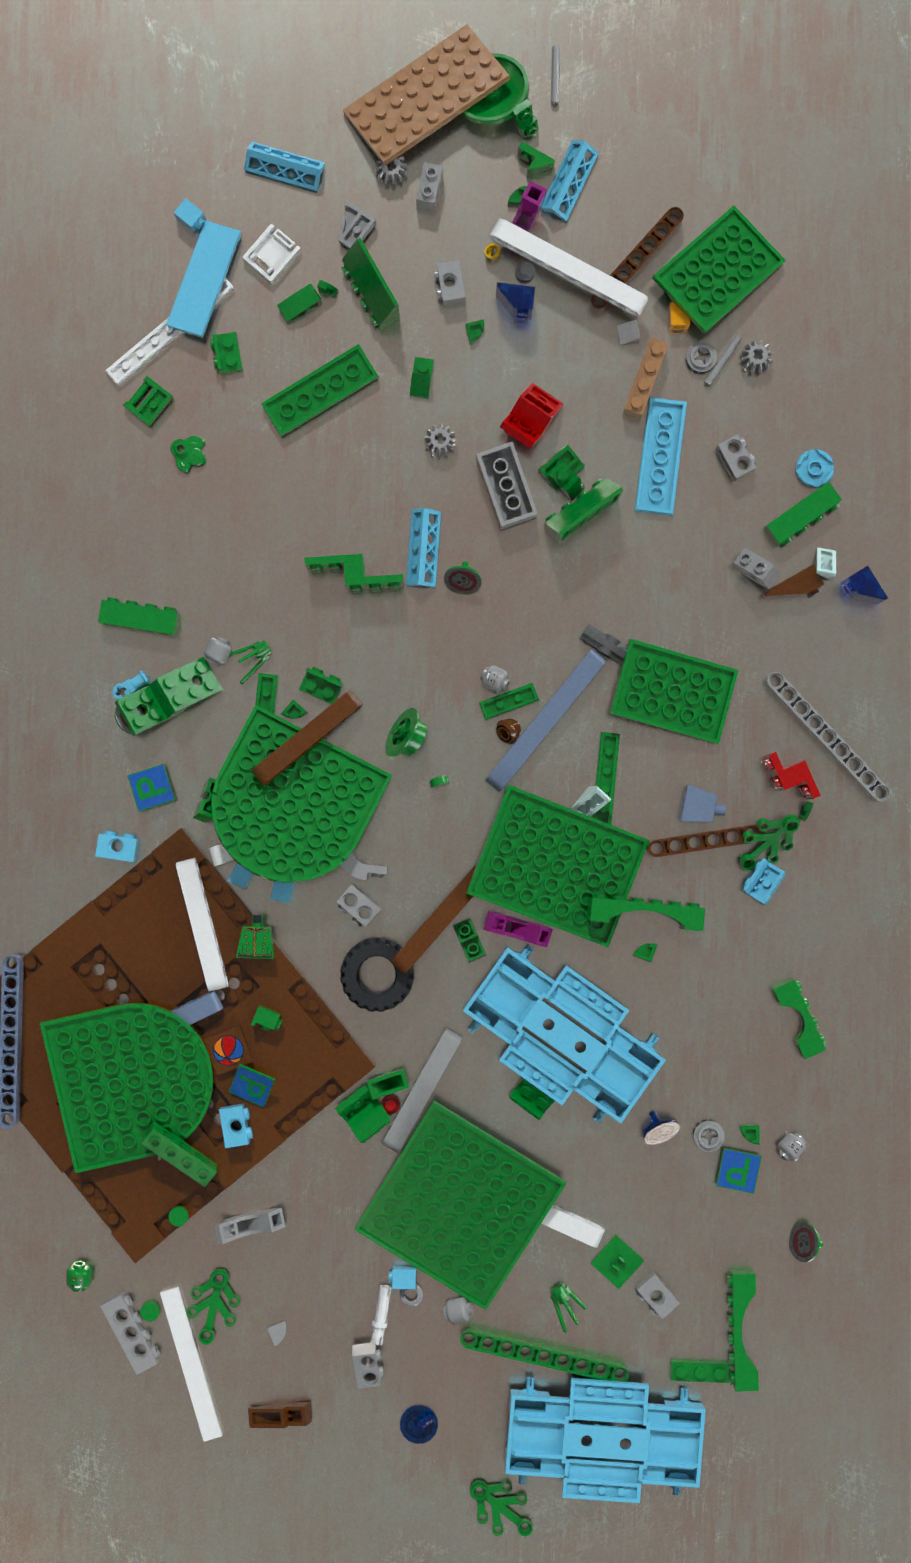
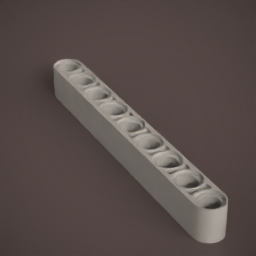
(836, 740)

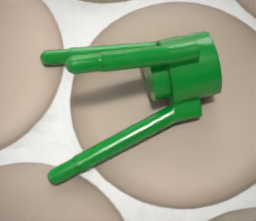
(260, 650)
(560, 1295)

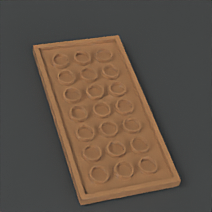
(426, 94)

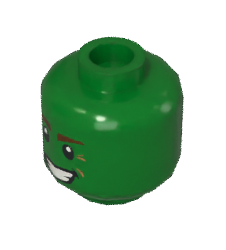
(78, 1276)

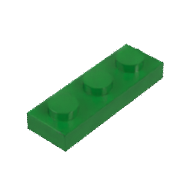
(699, 1371)

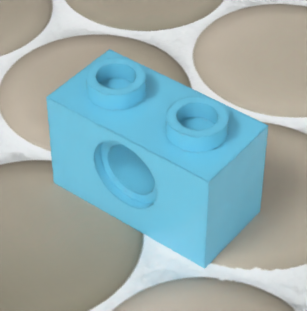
(106, 850)
(231, 1136)

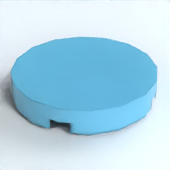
(814, 468)

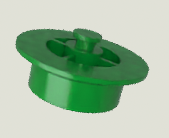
(406, 734)

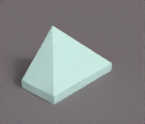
(826, 563)
(591, 801)

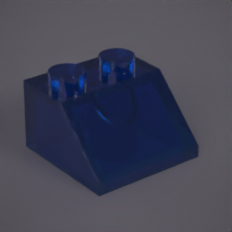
(516, 299)
(864, 587)

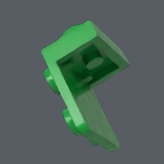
(363, 1114)

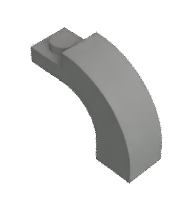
(360, 870)
(248, 1224)

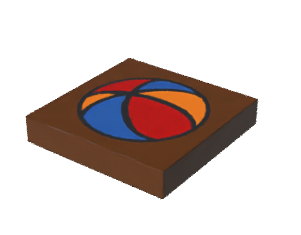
(228, 1050)

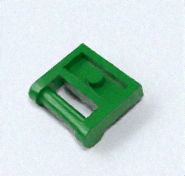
(152, 405)

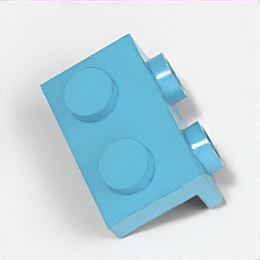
(764, 881)

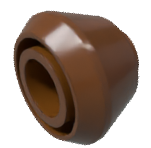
(508, 730)

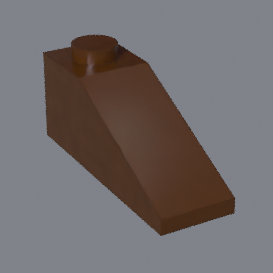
(800, 584)

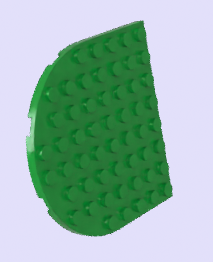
(304, 817)
(120, 1074)

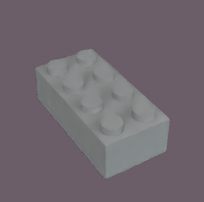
(506, 485)

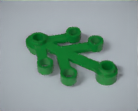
(770, 840)
(214, 1302)
(498, 1506)

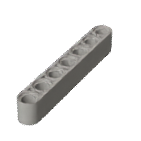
(421, 1090)

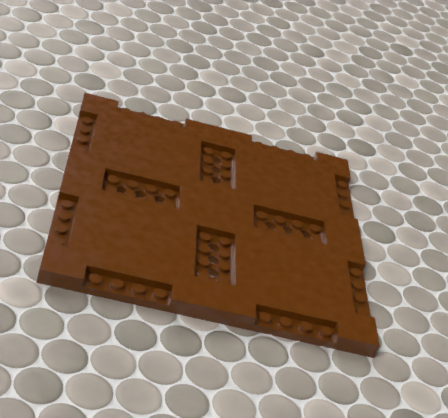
(150, 950)

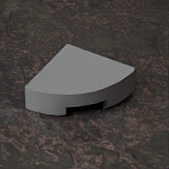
(277, 1332)

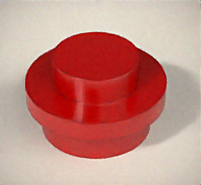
(390, 1104)

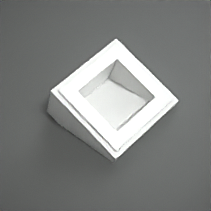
(628, 332)

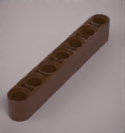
(641, 252)
(306, 738)
(703, 843)
(433, 926)

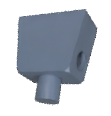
(700, 806)

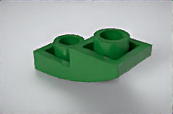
(524, 119)
(299, 302)
(469, 940)

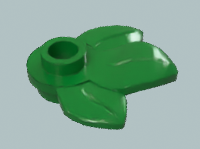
(191, 454)

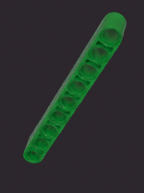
(536, 1348)

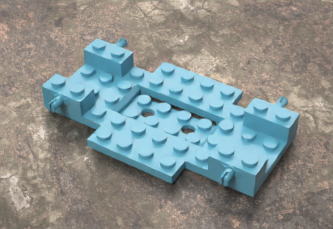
(513, 999)
(544, 1440)

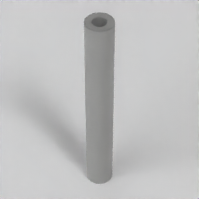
(555, 75)
(722, 361)

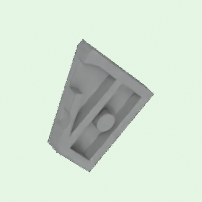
(354, 225)

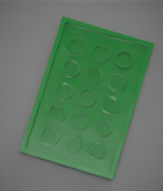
(718, 269)
(673, 691)

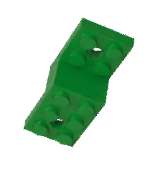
(354, 572)
(168, 696)

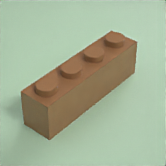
(645, 378)

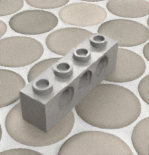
(139, 1361)

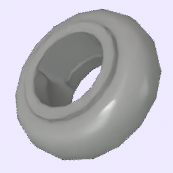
(414, 1302)

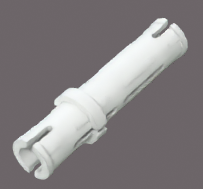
(379, 1323)

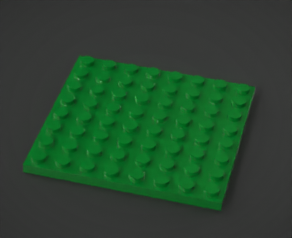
(460, 1205)

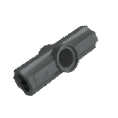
(605, 643)

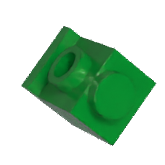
(267, 1019)

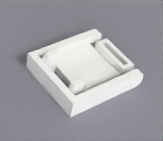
(273, 251)

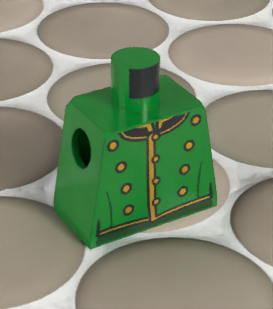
(256, 940)

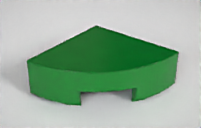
(515, 197)
(327, 288)
(474, 330)
(294, 710)
(805, 810)
(645, 951)
(751, 1133)

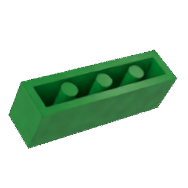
(803, 513)
(138, 617)

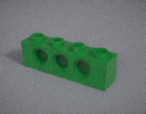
(179, 1153)

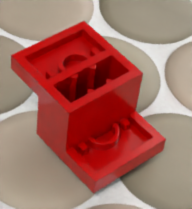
(531, 415)
(791, 776)

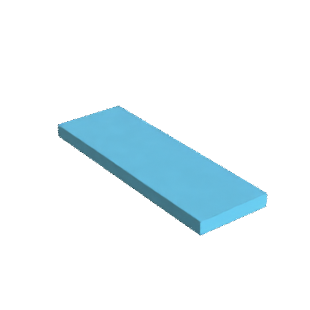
(203, 279)
(660, 456)

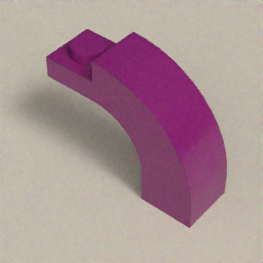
(530, 206)
(517, 929)

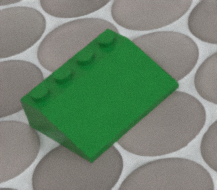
(370, 285)
(583, 510)

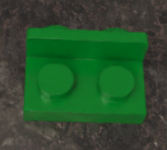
(227, 352)
(321, 686)
(531, 1098)

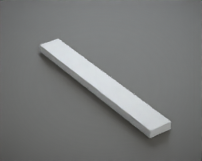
(150, 346)
(191, 1363)

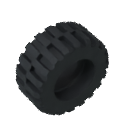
(357, 992)

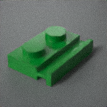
(568, 456)

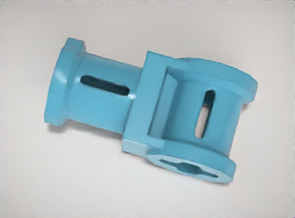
(131, 685)

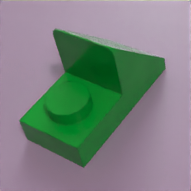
(539, 160)
(421, 377)
(566, 480)

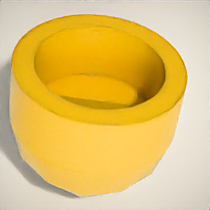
(490, 249)

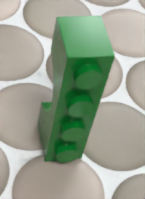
(808, 1041)

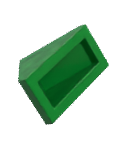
(387, 1083)

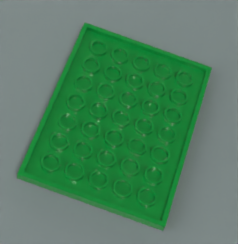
(552, 859)

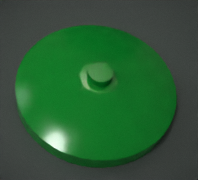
(499, 104)

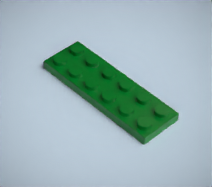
(320, 390)

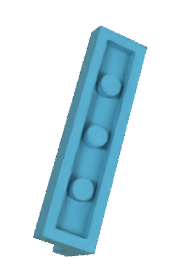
(284, 159)
(567, 176)
(419, 547)

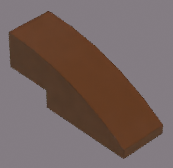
(280, 1415)

